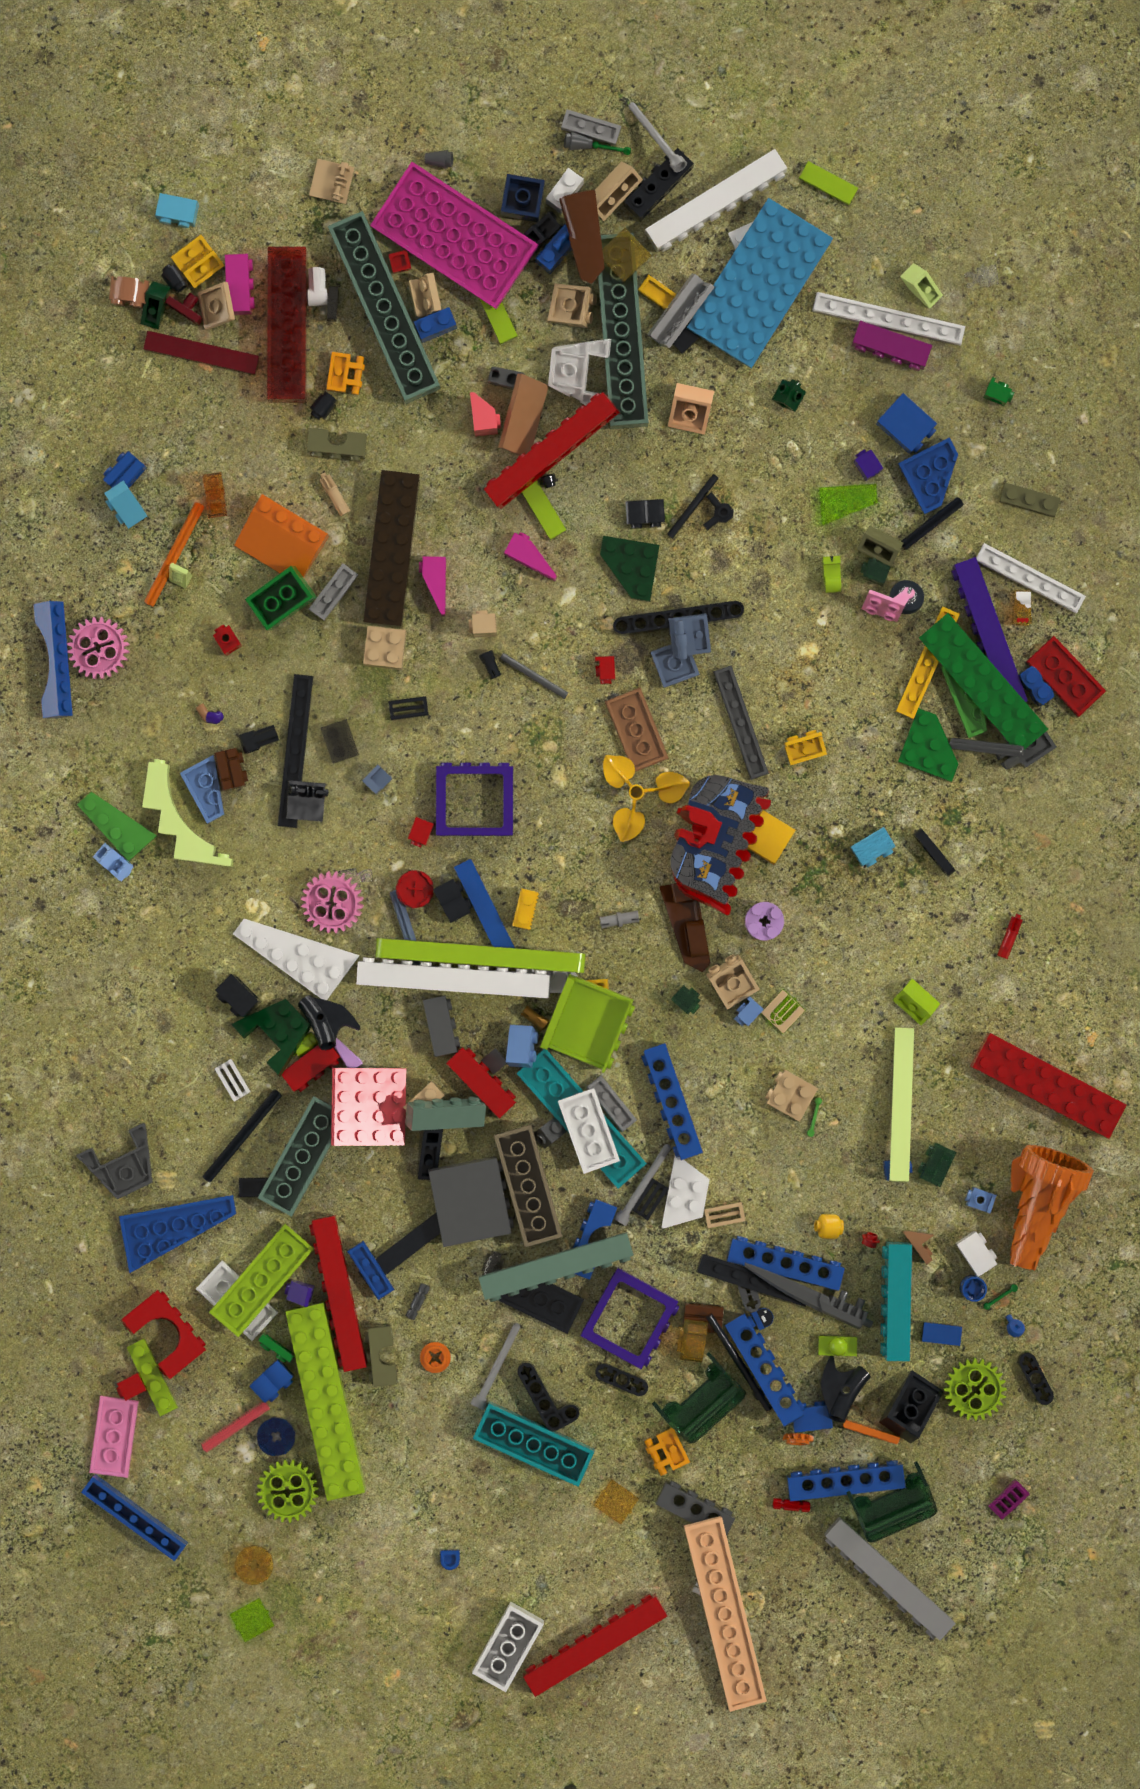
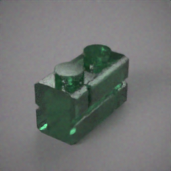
(936, 1164)

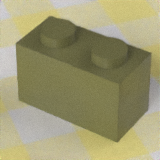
(880, 546)

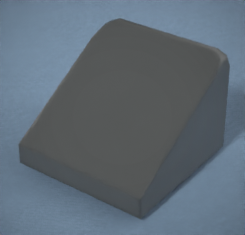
(494, 1061)

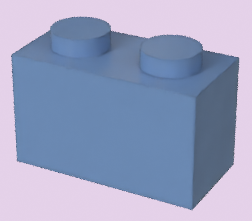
(521, 1046)

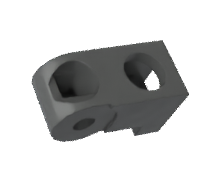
(503, 377)

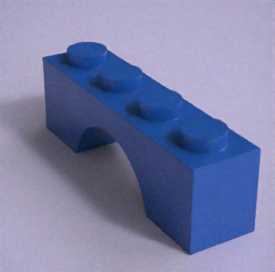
(600, 1215)

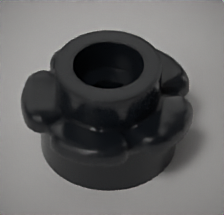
(548, 480)

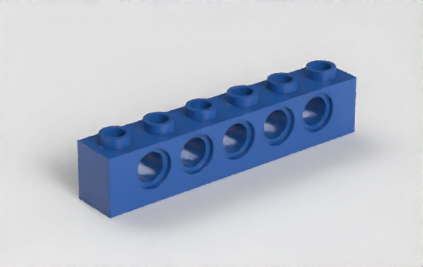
(660, 1053)
(832, 1280)
(786, 1415)
(894, 1481)

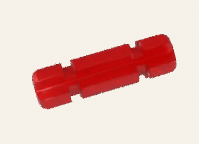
(789, 1505)

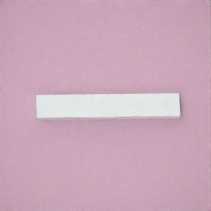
(1030, 578)

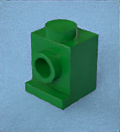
(998, 392)

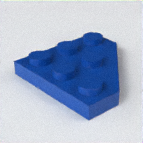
(930, 474)

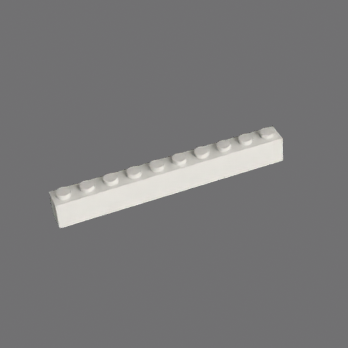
(453, 978)

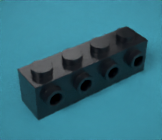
(656, 187)

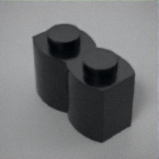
(645, 513)
(452, 900)

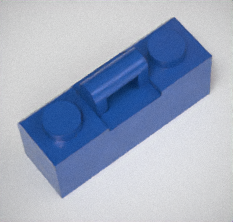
(554, 251)

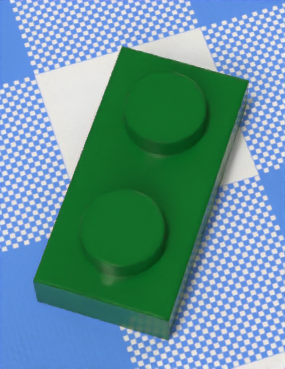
(270, 1344)

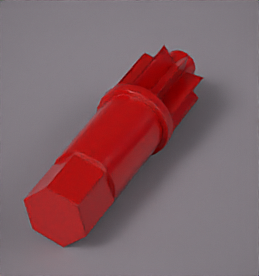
(1010, 936)

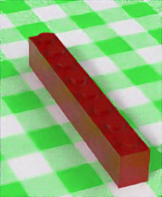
(551, 450)
(339, 1293)
(595, 1644)

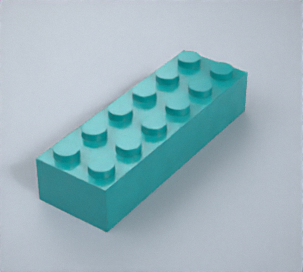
(897, 1301)
(533, 1443)

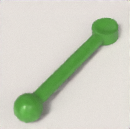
(810, 1132)

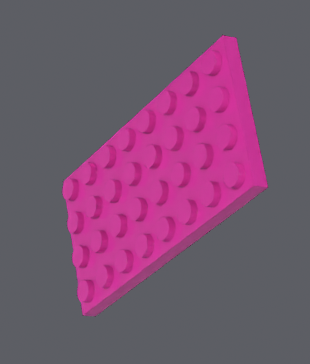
(454, 235)

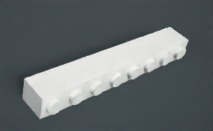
(716, 200)

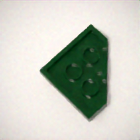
(631, 564)

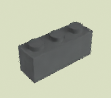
(441, 1025)

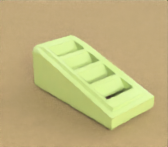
(179, 575)

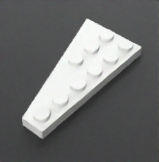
(307, 961)

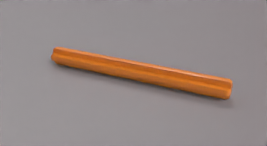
(174, 553)

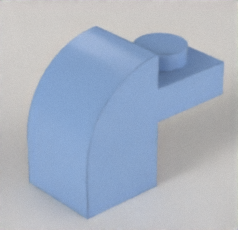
(113, 862)

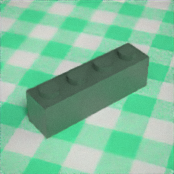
(445, 1114)

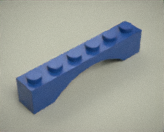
(57, 696)

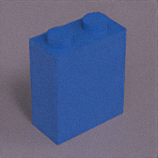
(907, 424)

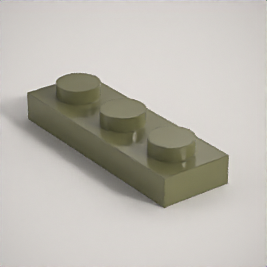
(1029, 499)

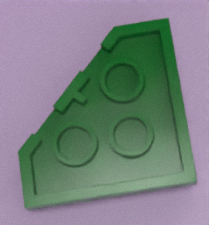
(928, 747)

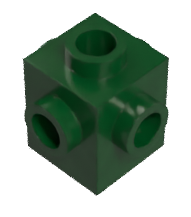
(789, 394)

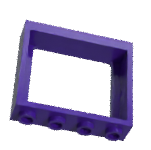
(466, 768)
(662, 1326)

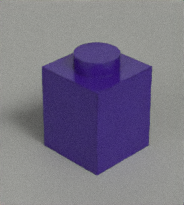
(867, 464)

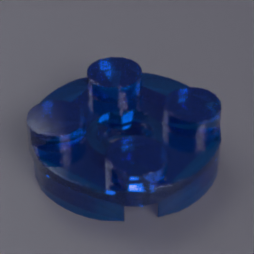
(275, 1425)

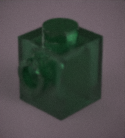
(875, 571)
(687, 1000)

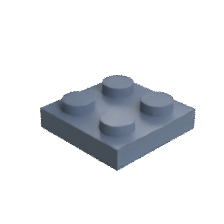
(673, 669)

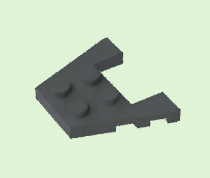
(127, 1171)

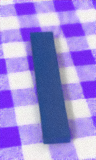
(483, 905)

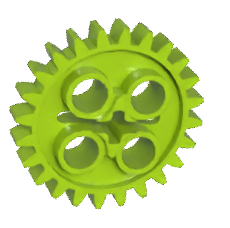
(987, 1401)
(285, 1473)

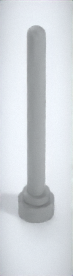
(677, 162)
(623, 1216)
(480, 1399)

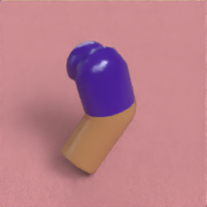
(209, 717)

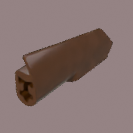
(584, 233)
(687, 926)

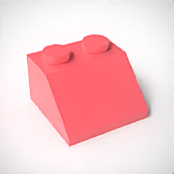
(484, 417)

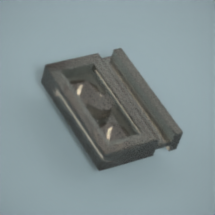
(339, 741)

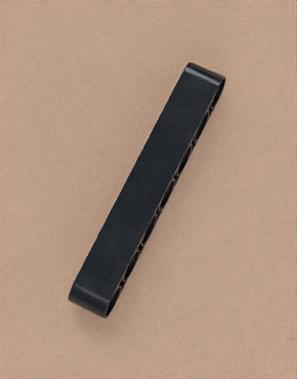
(652, 627)

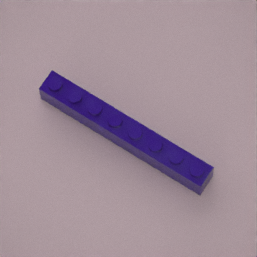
(985, 621)

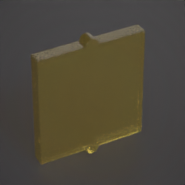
(616, 1501)

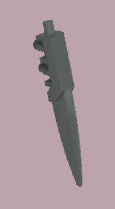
(825, 1304)

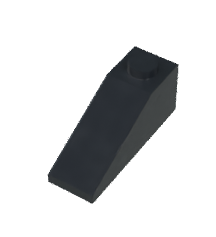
(429, 1152)

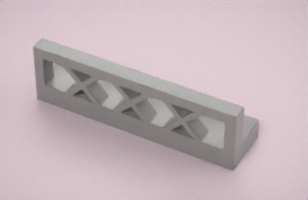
(680, 311)

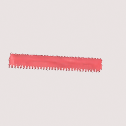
(243, 1421)

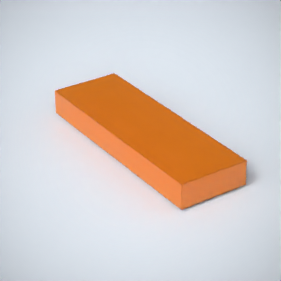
(871, 1431)

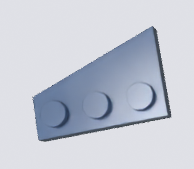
(205, 788)

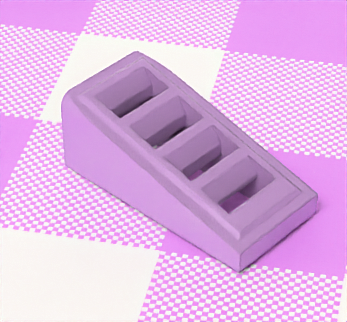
(347, 1055)

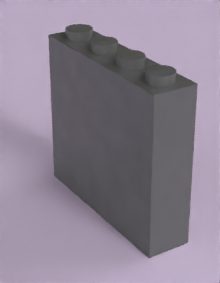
(470, 1201)

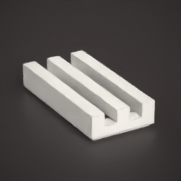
(227, 1086)

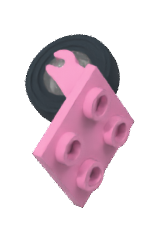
(904, 598)

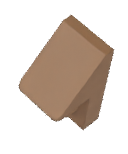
(917, 1239)

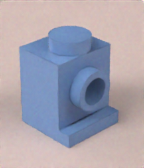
(748, 1012)
(986, 1205)

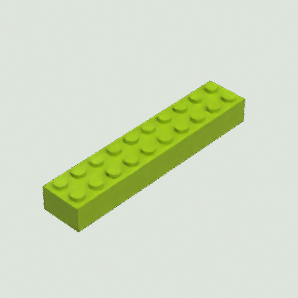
(325, 1401)

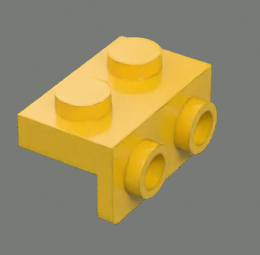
(805, 748)

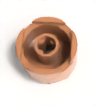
(128, 290)

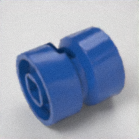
(973, 1288)

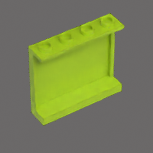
(588, 1022)

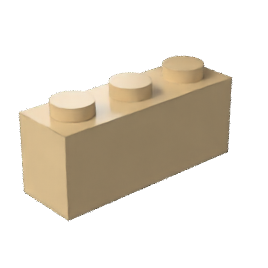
(615, 189)

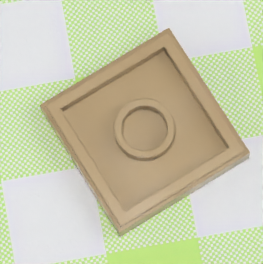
(216, 306)

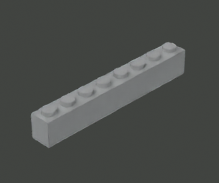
(888, 1577)

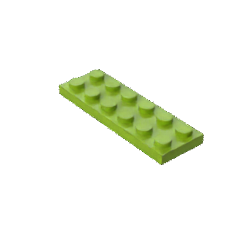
(261, 1280)

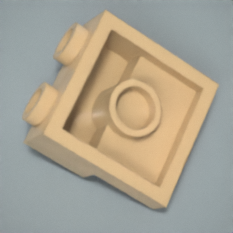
(572, 305)
(732, 981)
(791, 1095)

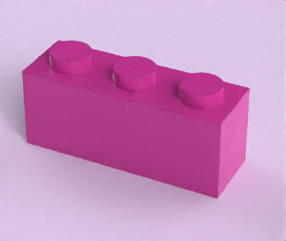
(240, 284)

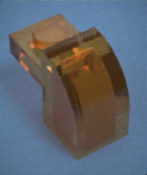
(215, 495)

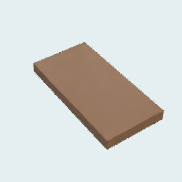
(523, 415)
(636, 729)

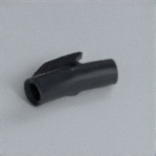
(326, 1019)
(836, 1383)

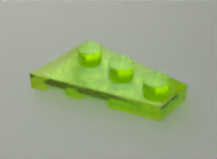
(844, 500)

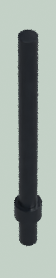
(757, 1391)

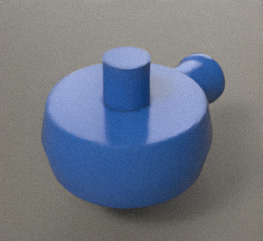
(1014, 1326)

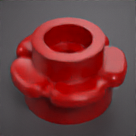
(870, 1240)

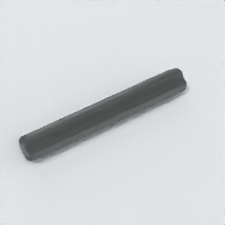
(987, 747)

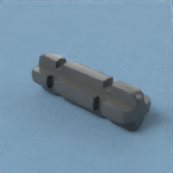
(417, 1301)

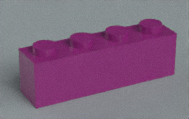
(891, 345)

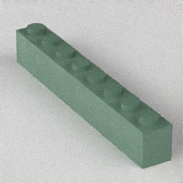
(555, 1266)

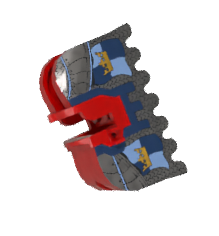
(723, 821)

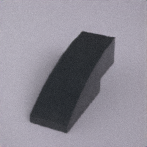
(544, 229)

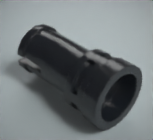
(488, 660)

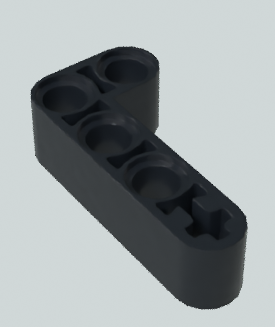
(544, 1394)

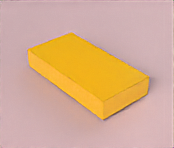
(656, 292)

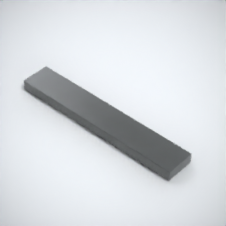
(741, 722)

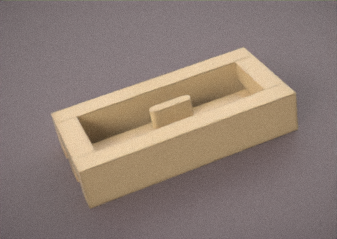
(721, 1223)

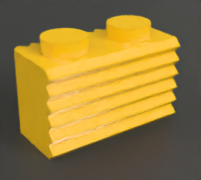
(525, 909)

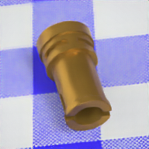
(537, 1020)

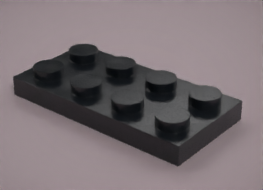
(547, 1304)

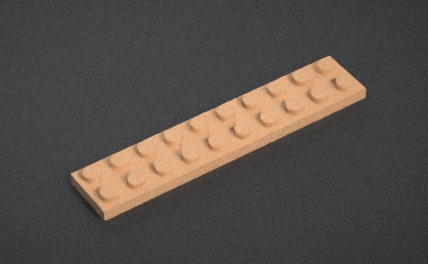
(725, 1613)

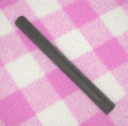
(533, 675)

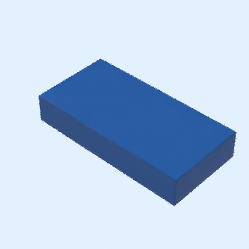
(941, 1333)

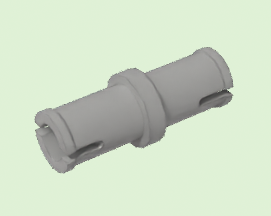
(619, 919)

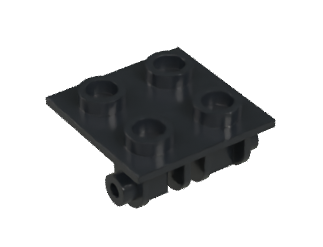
(306, 800)

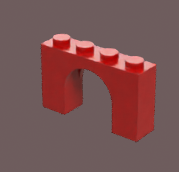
(188, 1345)

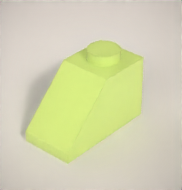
(921, 285)

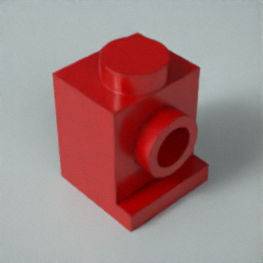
(233, 642)
(605, 669)

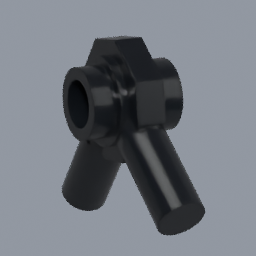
(722, 512)

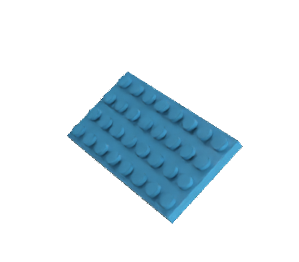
(760, 283)

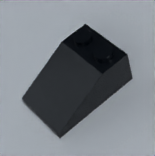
(911, 1407)

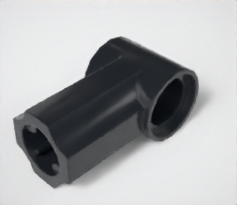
(253, 740)

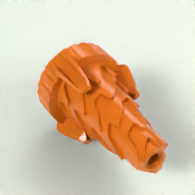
(1048, 1186)

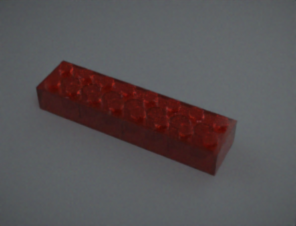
(287, 324)

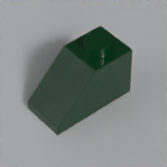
(155, 305)

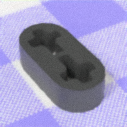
(744, 1296)

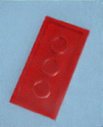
(1066, 676)

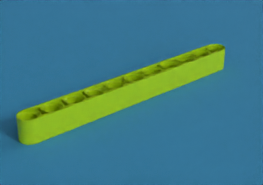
(480, 955)

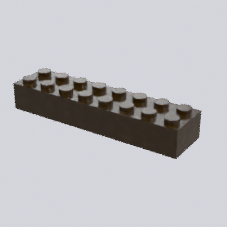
(391, 549)

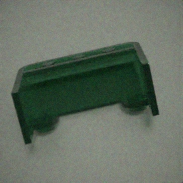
(705, 1405)
(895, 1510)

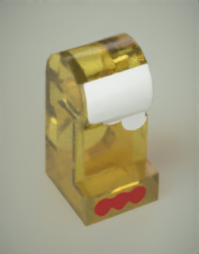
(1022, 608)

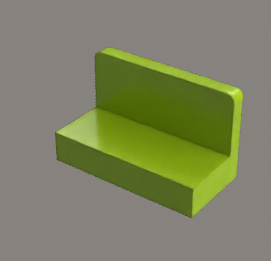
(916, 1002)

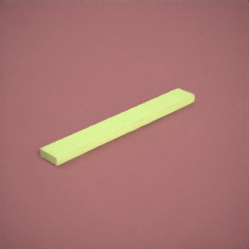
(901, 1104)

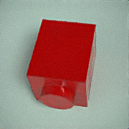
(420, 832)
(131, 1386)

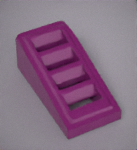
(1009, 1489)

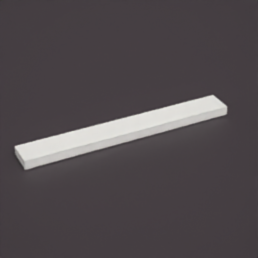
(888, 318)

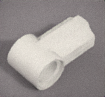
(317, 287)

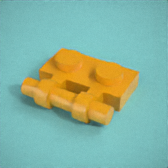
(339, 372)
(672, 1448)

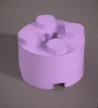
(774, 916)

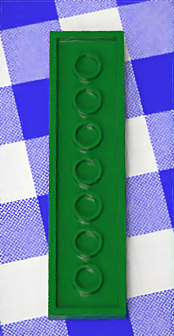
(983, 682)

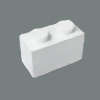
(567, 185)
(976, 1253)

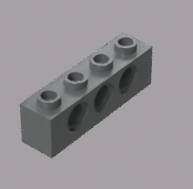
(671, 1489)

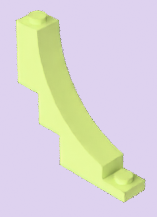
(188, 844)

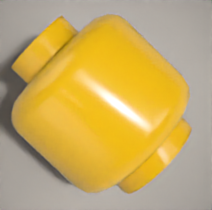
(829, 1226)

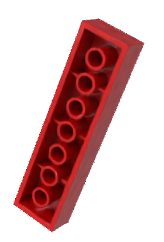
(1048, 1085)

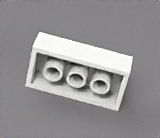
(508, 1646)

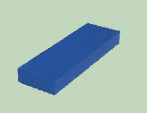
(370, 1270)

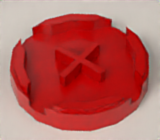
(414, 889)

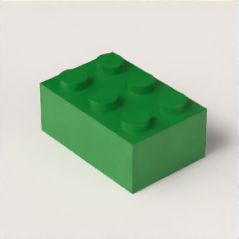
(281, 598)

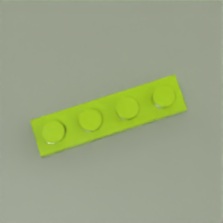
(152, 1377)

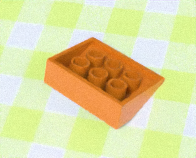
(280, 537)

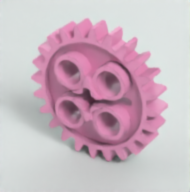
(104, 664)
(349, 905)

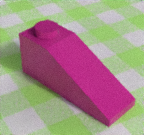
(525, 553)
(434, 575)

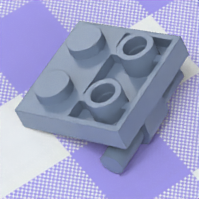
(689, 635)

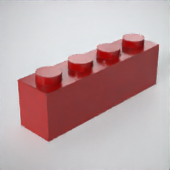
(481, 1082)

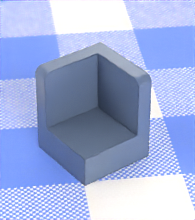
(377, 779)

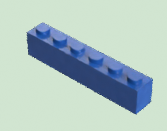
(134, 1517)

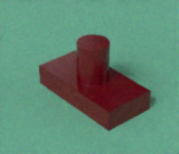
(185, 308)

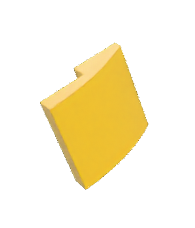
(197, 261)
(771, 838)

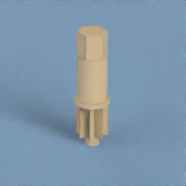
(334, 494)

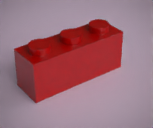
(310, 1067)

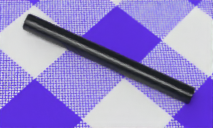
(692, 506)

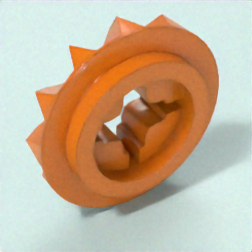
(425, 1357)
(798, 1439)

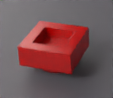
(400, 261)

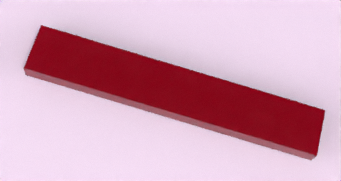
(201, 352)

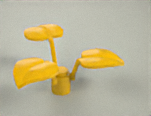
(618, 771)

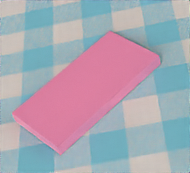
(114, 1436)

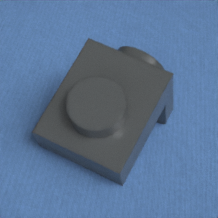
(549, 1132)

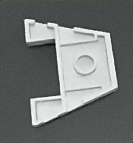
(570, 367)

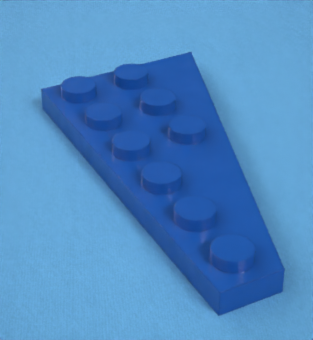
(163, 1229)

